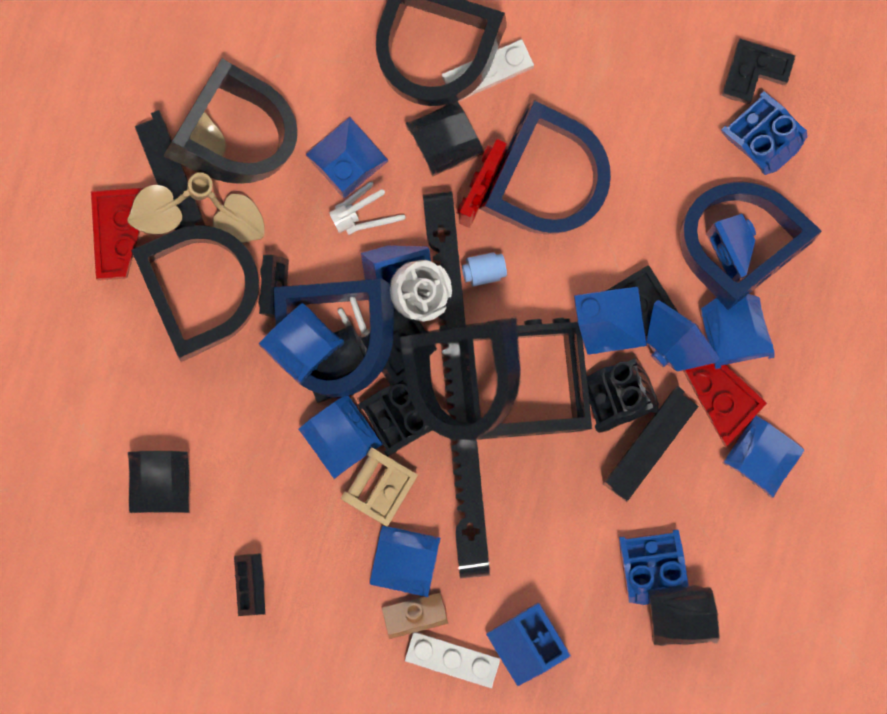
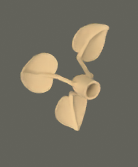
(157, 212)

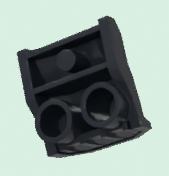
(445, 138)
(341, 362)
(620, 394)
(394, 417)
(159, 482)
(684, 615)

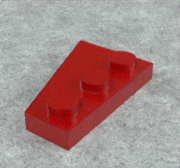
(481, 182)
(112, 232)
(725, 399)

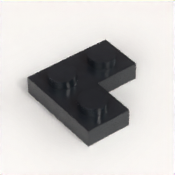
(755, 62)

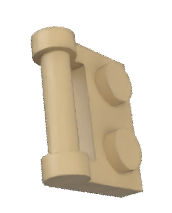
(388, 491)

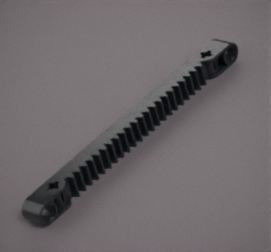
(473, 554)

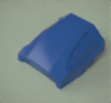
(767, 134)
(737, 332)
(300, 343)
(340, 436)
(764, 455)
(405, 561)
(652, 564)

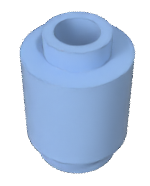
(484, 269)

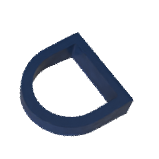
(540, 114)
(784, 212)
(381, 327)

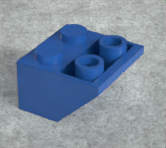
(528, 644)

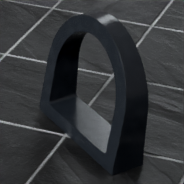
(459, 10)
(253, 90)
(175, 240)
(507, 366)

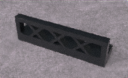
(167, 173)
(650, 444)

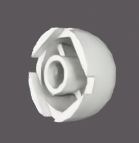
(420, 290)

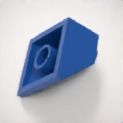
(346, 157)
(733, 245)
(385, 261)
(611, 320)
(677, 340)

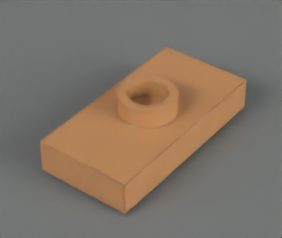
(414, 615)

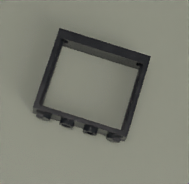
(576, 378)

